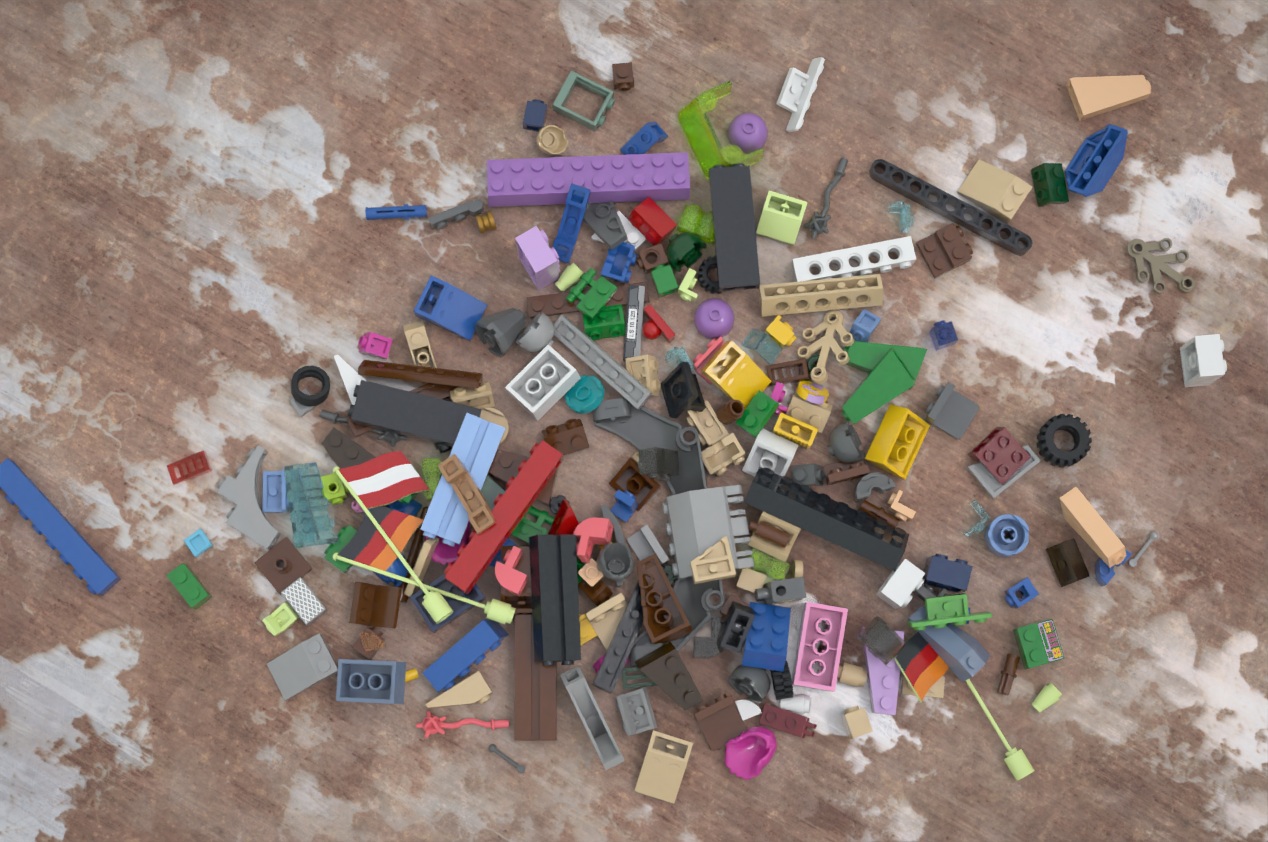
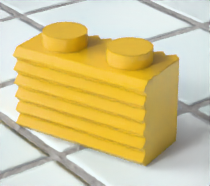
(795, 430)

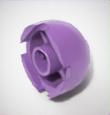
(748, 132)
(714, 318)

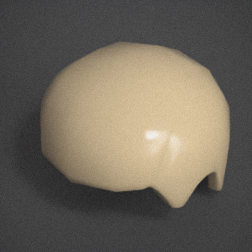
(552, 140)

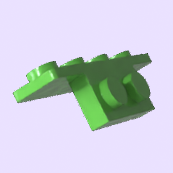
(948, 610)

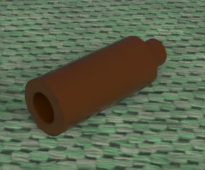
(770, 533)

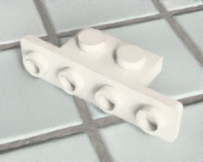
(797, 92)

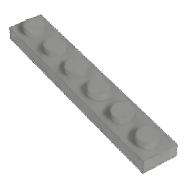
(601, 362)

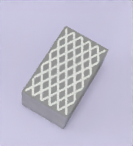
(304, 601)

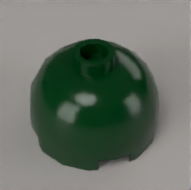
(684, 250)

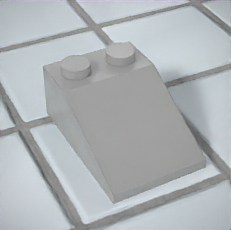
(303, 666)

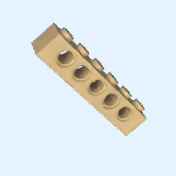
(821, 295)

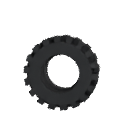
(1078, 432)

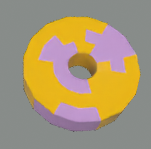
(812, 392)

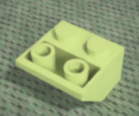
(781, 217)

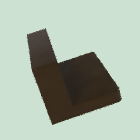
(1067, 562)

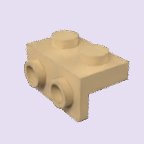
(474, 397)
(808, 412)
(707, 425)

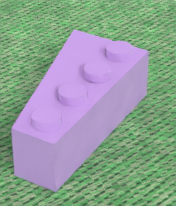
(882, 682)

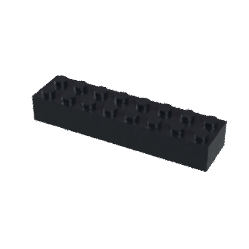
(827, 518)

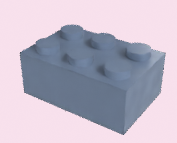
(371, 681)

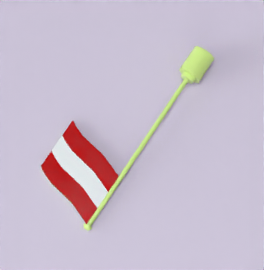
(382, 483)

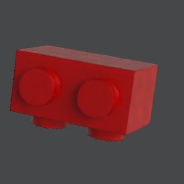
(652, 221)

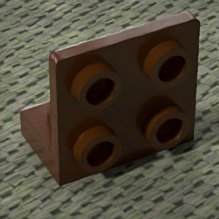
(375, 605)

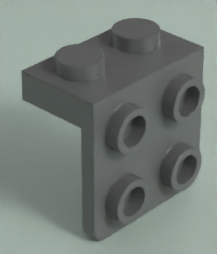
(951, 411)

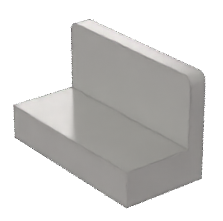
(645, 544)

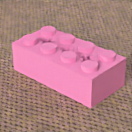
(831, 640)

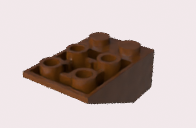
(523, 603)

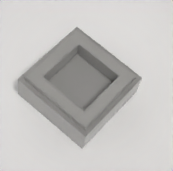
(301, 409)

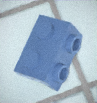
(275, 492)

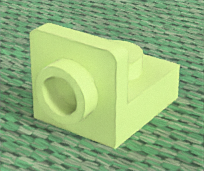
(688, 282)

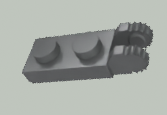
(456, 214)

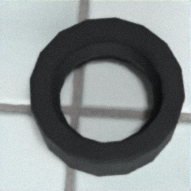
(315, 372)

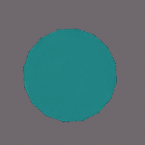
(585, 394)

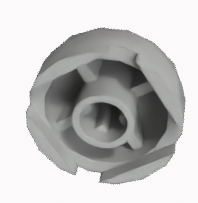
(537, 334)

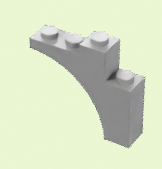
(243, 492)
(592, 718)

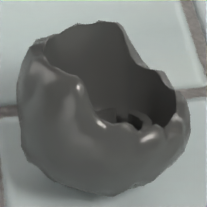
(615, 561)

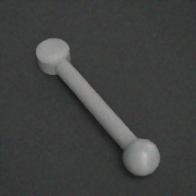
(1133, 562)

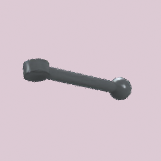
(520, 768)

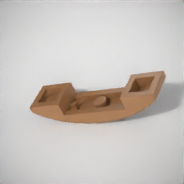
(468, 493)

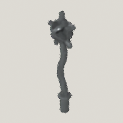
(818, 223)
(388, 436)

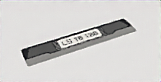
(634, 321)

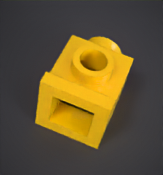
(781, 332)

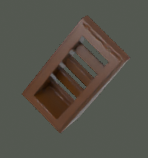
(797, 378)

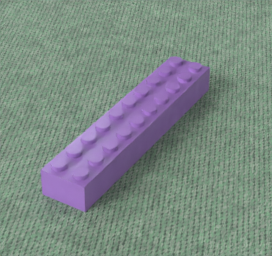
(607, 176)

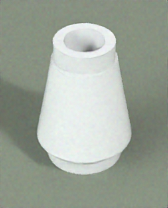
(798, 703)

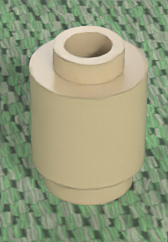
(852, 675)

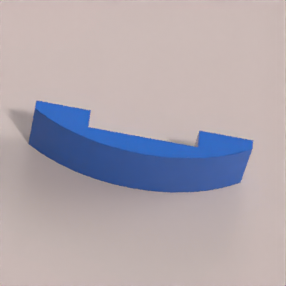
(571, 222)

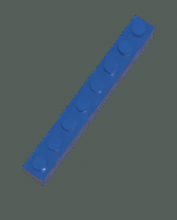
(56, 528)

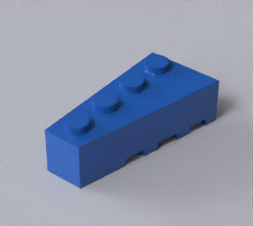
(464, 654)

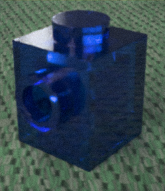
(943, 335)

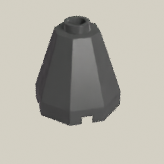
(500, 330)

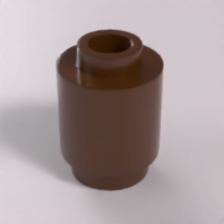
(730, 411)

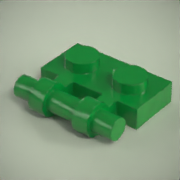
(596, 297)
(528, 528)

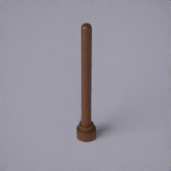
(413, 554)

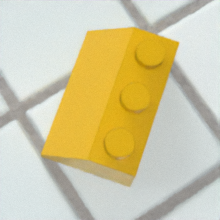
(897, 441)

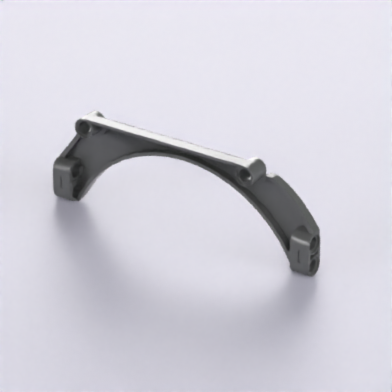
(650, 430)

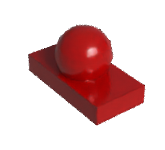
(656, 326)

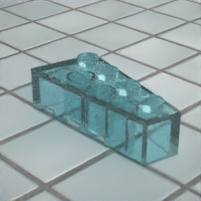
(308, 506)

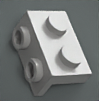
(636, 712)

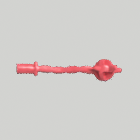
(434, 724)

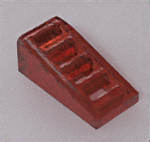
(202, 455)

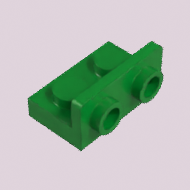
(606, 324)

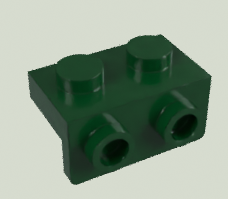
(1049, 184)

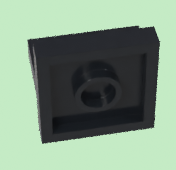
(682, 391)

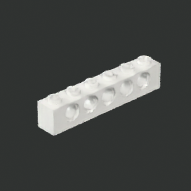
(902, 247)

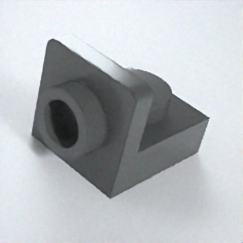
(927, 592)

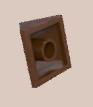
(639, 485)

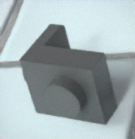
(808, 474)

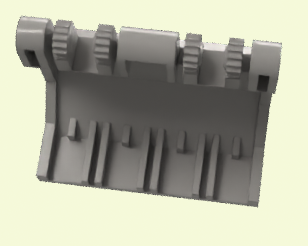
(700, 521)

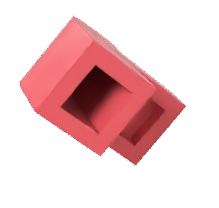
(592, 532)
(507, 576)

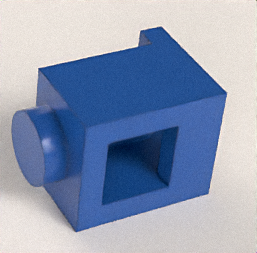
(1028, 593)

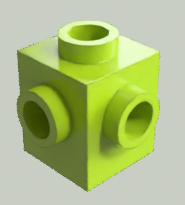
(329, 483)

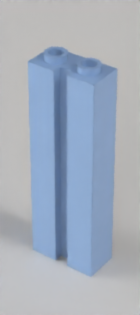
(476, 450)

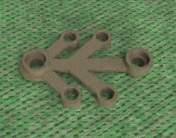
(1158, 264)

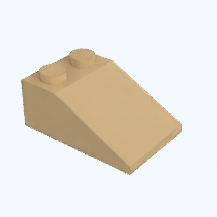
(994, 190)

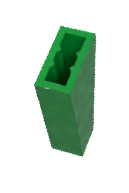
(866, 356)
(880, 386)

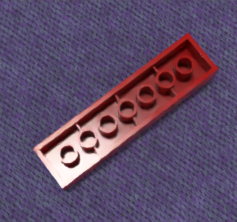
(508, 512)

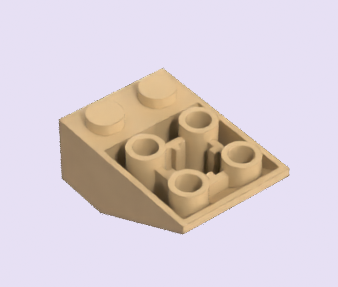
(663, 766)

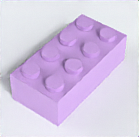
(537, 257)

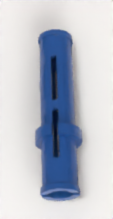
(396, 212)

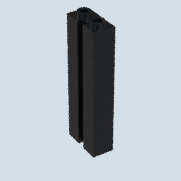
(734, 227)
(408, 413)
(555, 599)

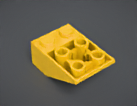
(735, 373)

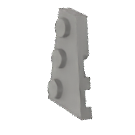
(988, 481)

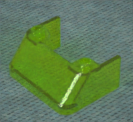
(702, 135)

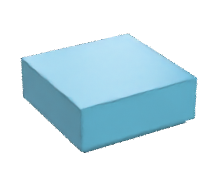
(198, 542)

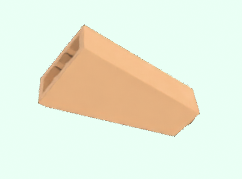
(1106, 93)
(1092, 527)

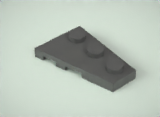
(605, 223)

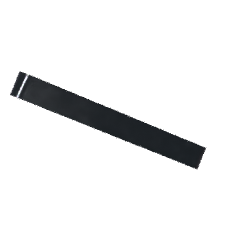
(960, 207)

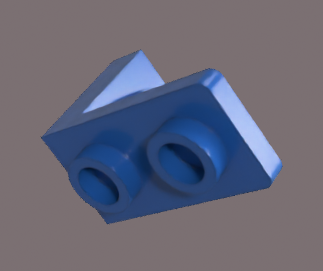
(644, 139)

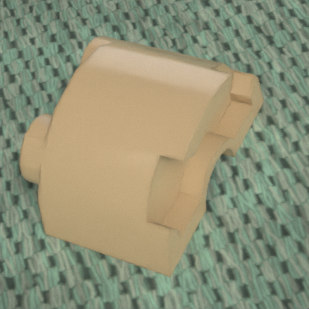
(723, 454)

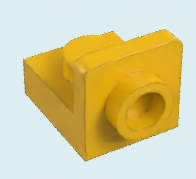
(586, 630)

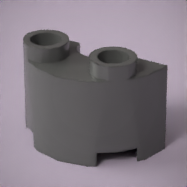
(870, 482)

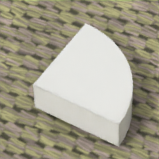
(747, 709)

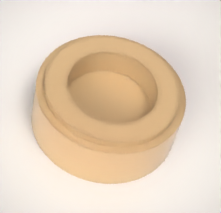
(797, 569)

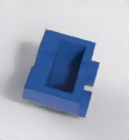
(619, 262)
(1104, 573)

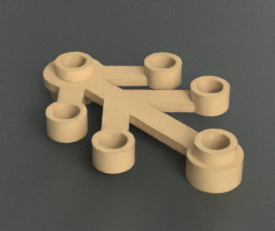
(826, 343)

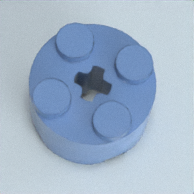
(1018, 535)

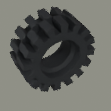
(703, 278)
(782, 683)

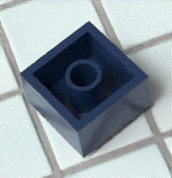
(947, 573)

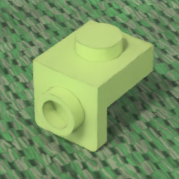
(281, 619)

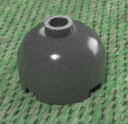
(845, 444)
(750, 681)

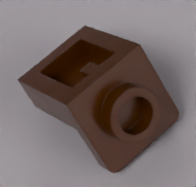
(623, 76)
(598, 593)

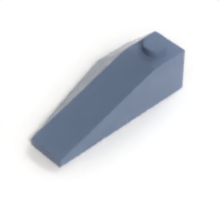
(955, 647)

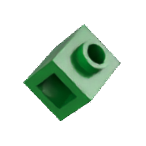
(664, 280)

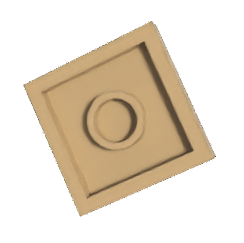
(771, 548)

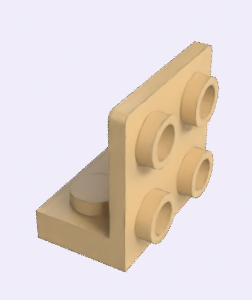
(607, 617)

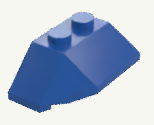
(1096, 160)

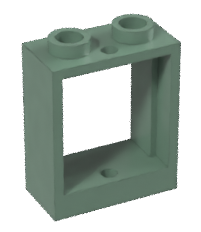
(565, 92)

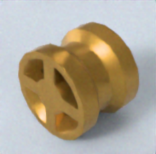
(486, 222)

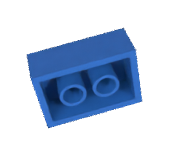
(767, 637)

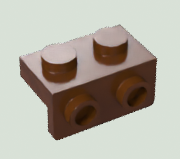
(567, 436)

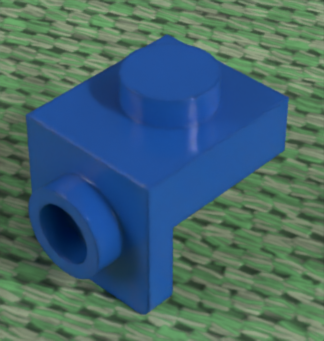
(624, 505)

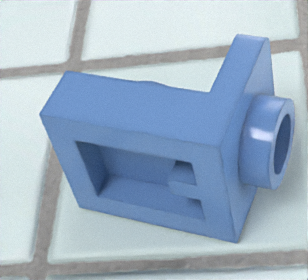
(864, 326)

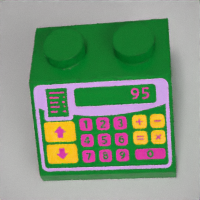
(1038, 644)

